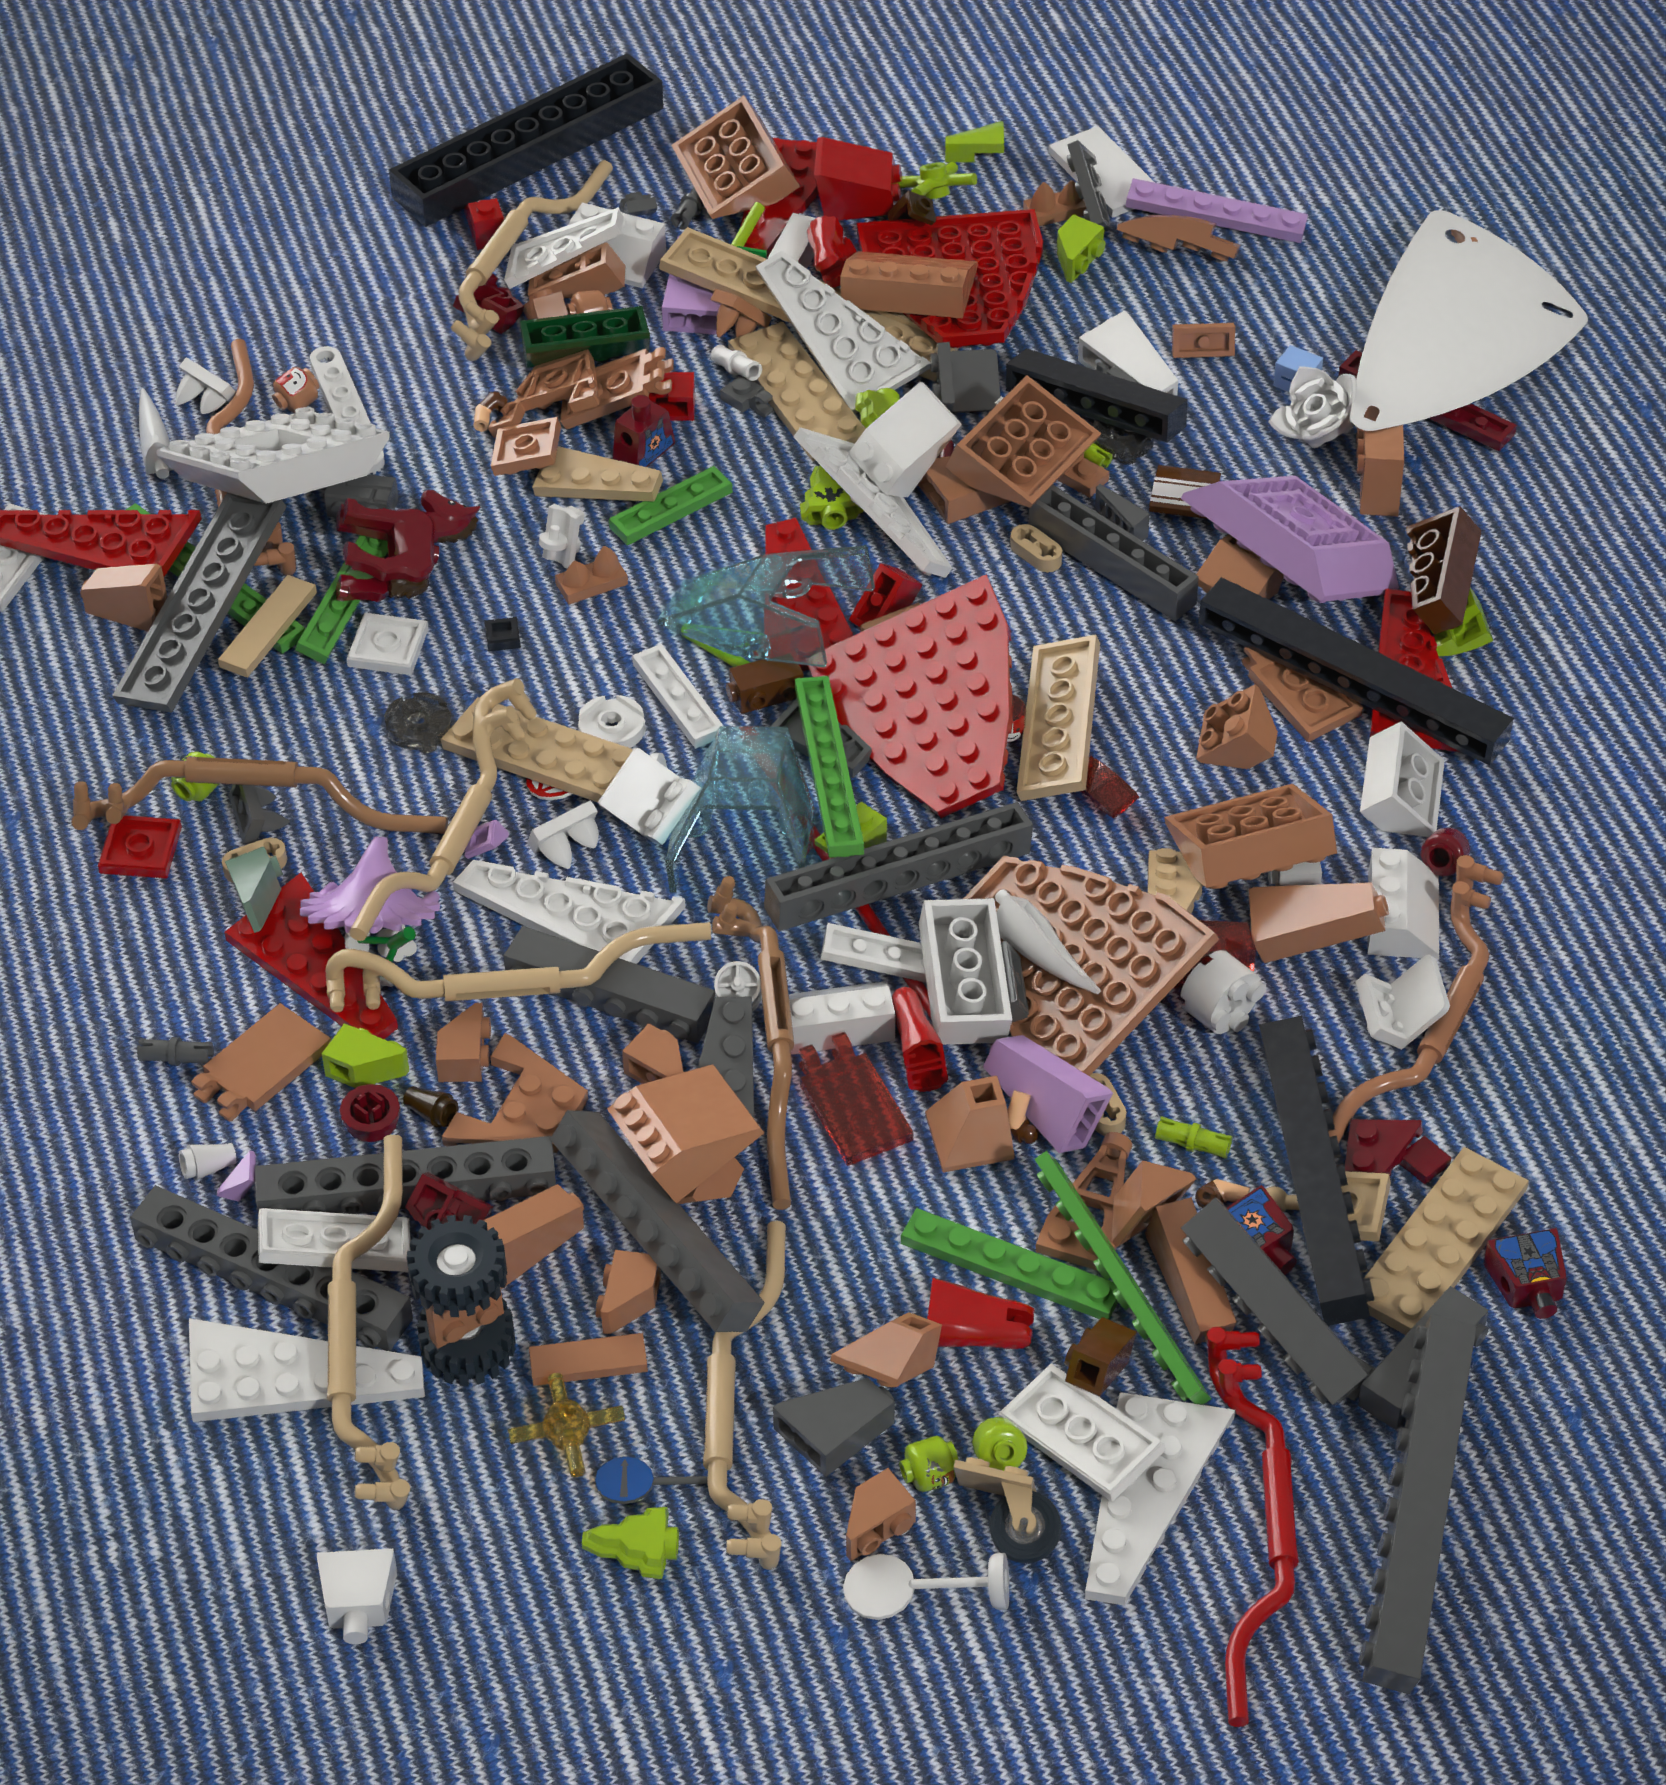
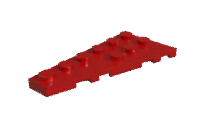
(801, 160)
(100, 537)
(819, 600)
(1409, 642)
(299, 956)

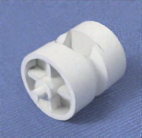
(738, 980)

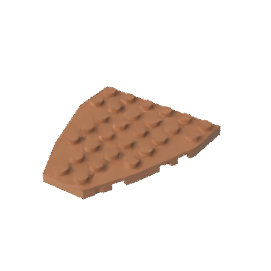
(1121, 938)

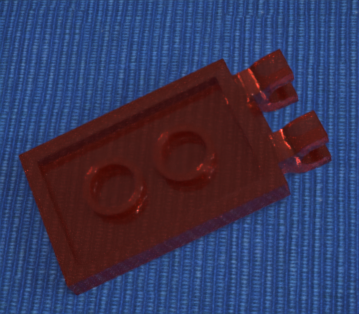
(852, 1102)

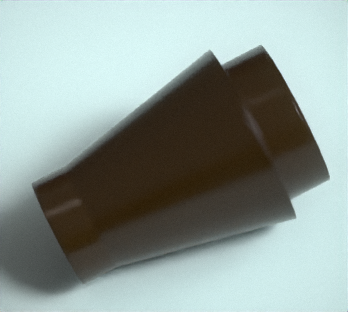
(433, 1106)

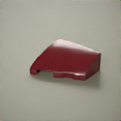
(496, 299)
(438, 1199)

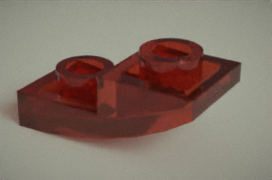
(1107, 789)

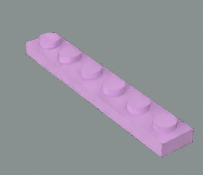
(1217, 209)

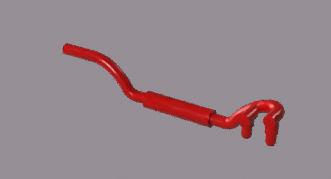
(1278, 1507)

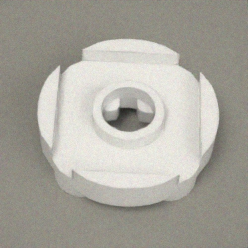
(622, 710)

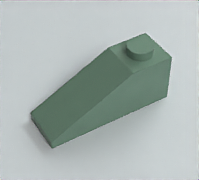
(256, 884)

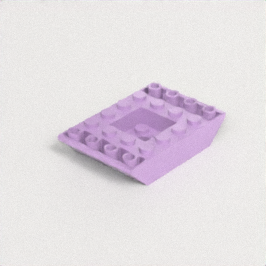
(1299, 535)

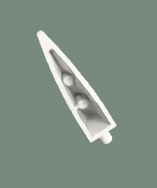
(152, 436)
(1036, 940)

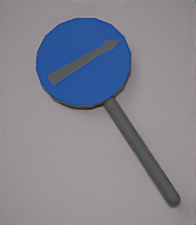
(630, 1479)

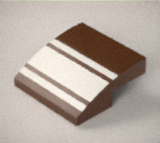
(1172, 483)

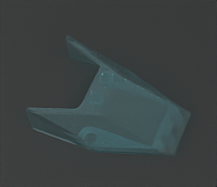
(735, 608)
(748, 772)

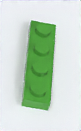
(670, 505)

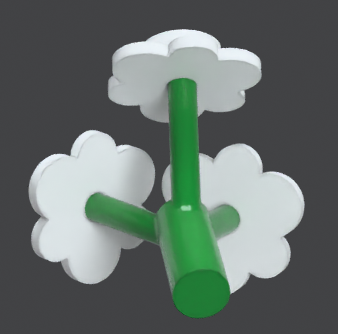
(392, 945)

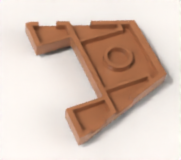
(560, 379)
(531, 1107)

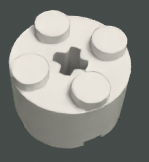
(1222, 993)

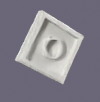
(387, 643)

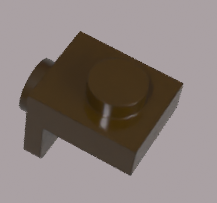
(913, 206)

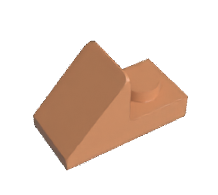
(1085, 476)

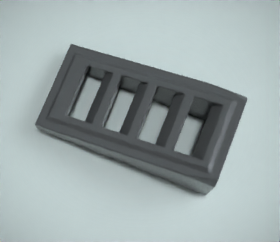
(1122, 512)

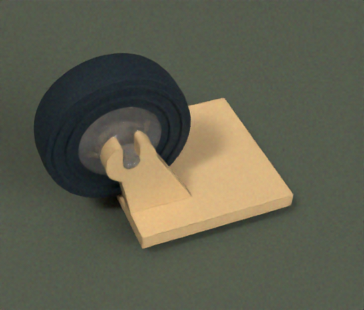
(1023, 1521)

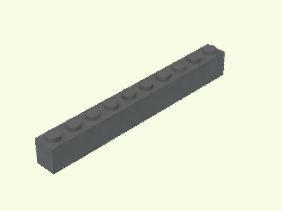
(1418, 1505)

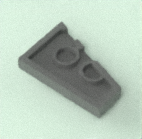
(1082, 162)
(855, 749)

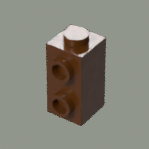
(762, 684)
(1099, 1356)

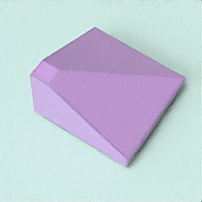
(486, 838)
(240, 1179)

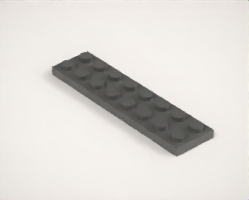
(198, 603)

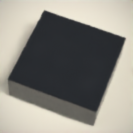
(502, 634)

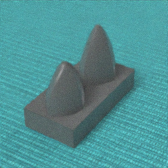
(249, 814)

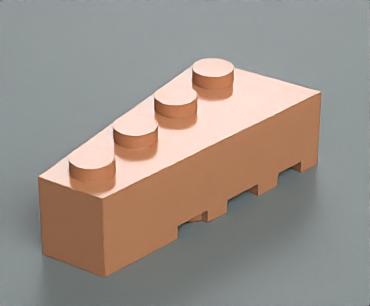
(1380, 467)

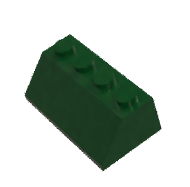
(601, 332)

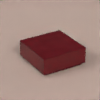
(1425, 1160)

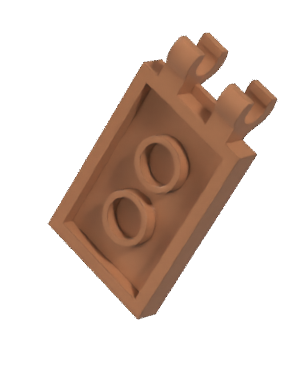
(621, 382)
(1301, 700)
(260, 1062)

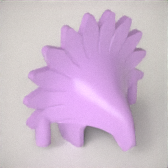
(341, 904)

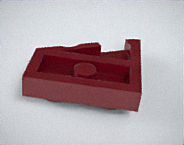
(1379, 1144)

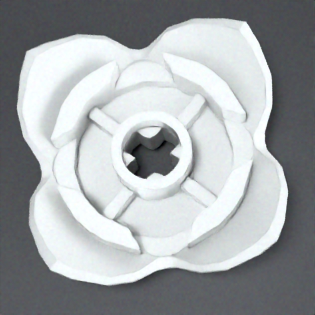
(1317, 408)

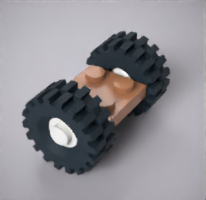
(463, 1318)

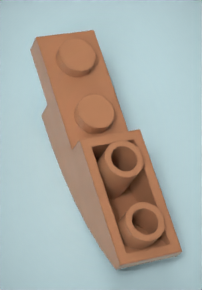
(1166, 230)

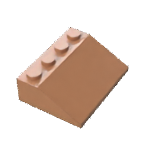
(734, 161)
(908, 283)
(1022, 445)
(1253, 835)
(685, 1127)

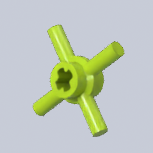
(936, 179)

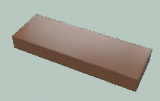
(589, 1358)

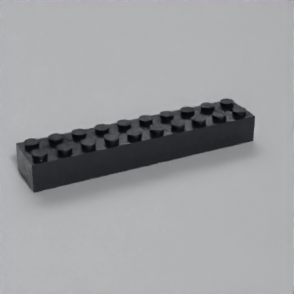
(526, 139)

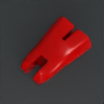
(829, 248)
(920, 1043)
(978, 1318)

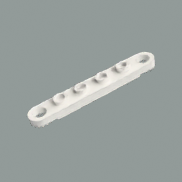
(340, 391)

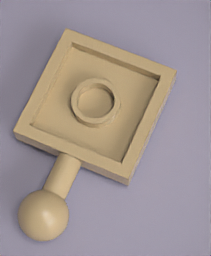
(1368, 1196)

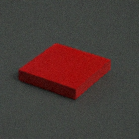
(140, 847)

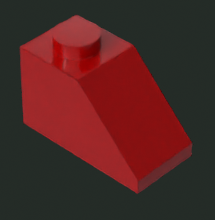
(483, 220)
(892, 592)

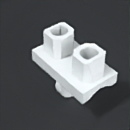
(561, 538)

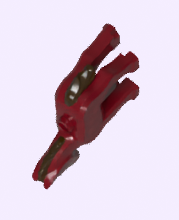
(409, 542)

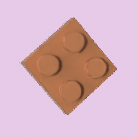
(526, 446)

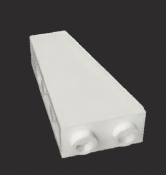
(1124, 345)

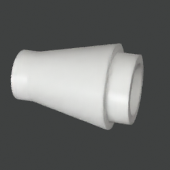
(204, 1160)

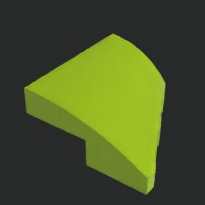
(964, 145)
(1469, 635)

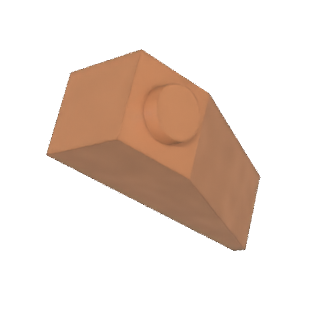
(589, 271)

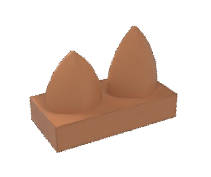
(1055, 207)
(738, 312)
(1203, 340)
(591, 579)

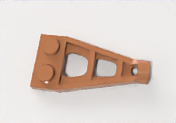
(1058, 1235)

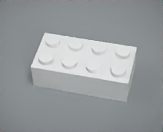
(965, 970)

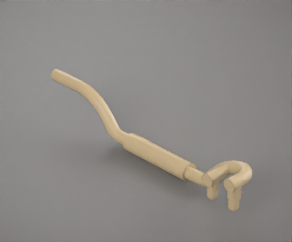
(481, 320)
(470, 810)
(495, 983)
(342, 1342)
(720, 1421)

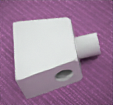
(357, 1589)

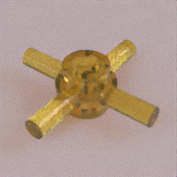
(566, 1425)

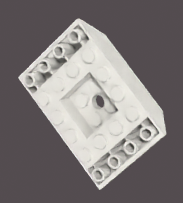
(278, 455)

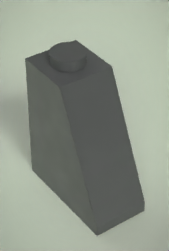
(835, 1422)

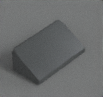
(1015, 982)

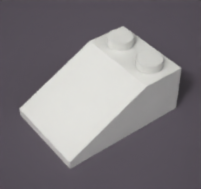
(905, 441)

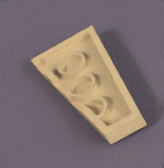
(596, 477)
(1171, 876)

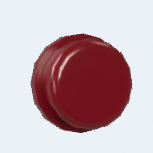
(370, 1112)

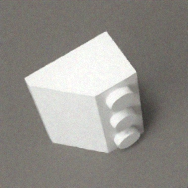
(638, 245)
(1402, 783)
(1412, 905)
(858, 1010)

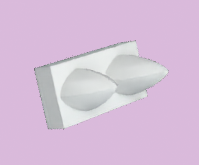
(198, 379)
(552, 836)

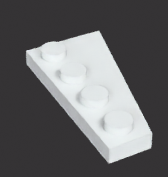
(558, 246)

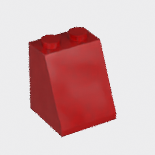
(855, 179)

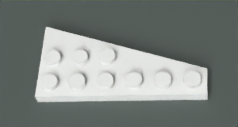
(841, 337)
(889, 512)
(567, 909)
(267, 1372)
(1139, 1517)

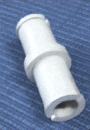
(736, 362)

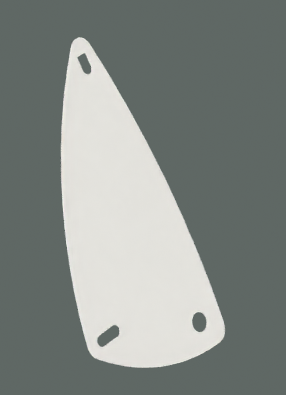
(1457, 325)

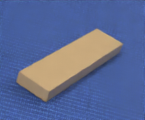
(267, 626)

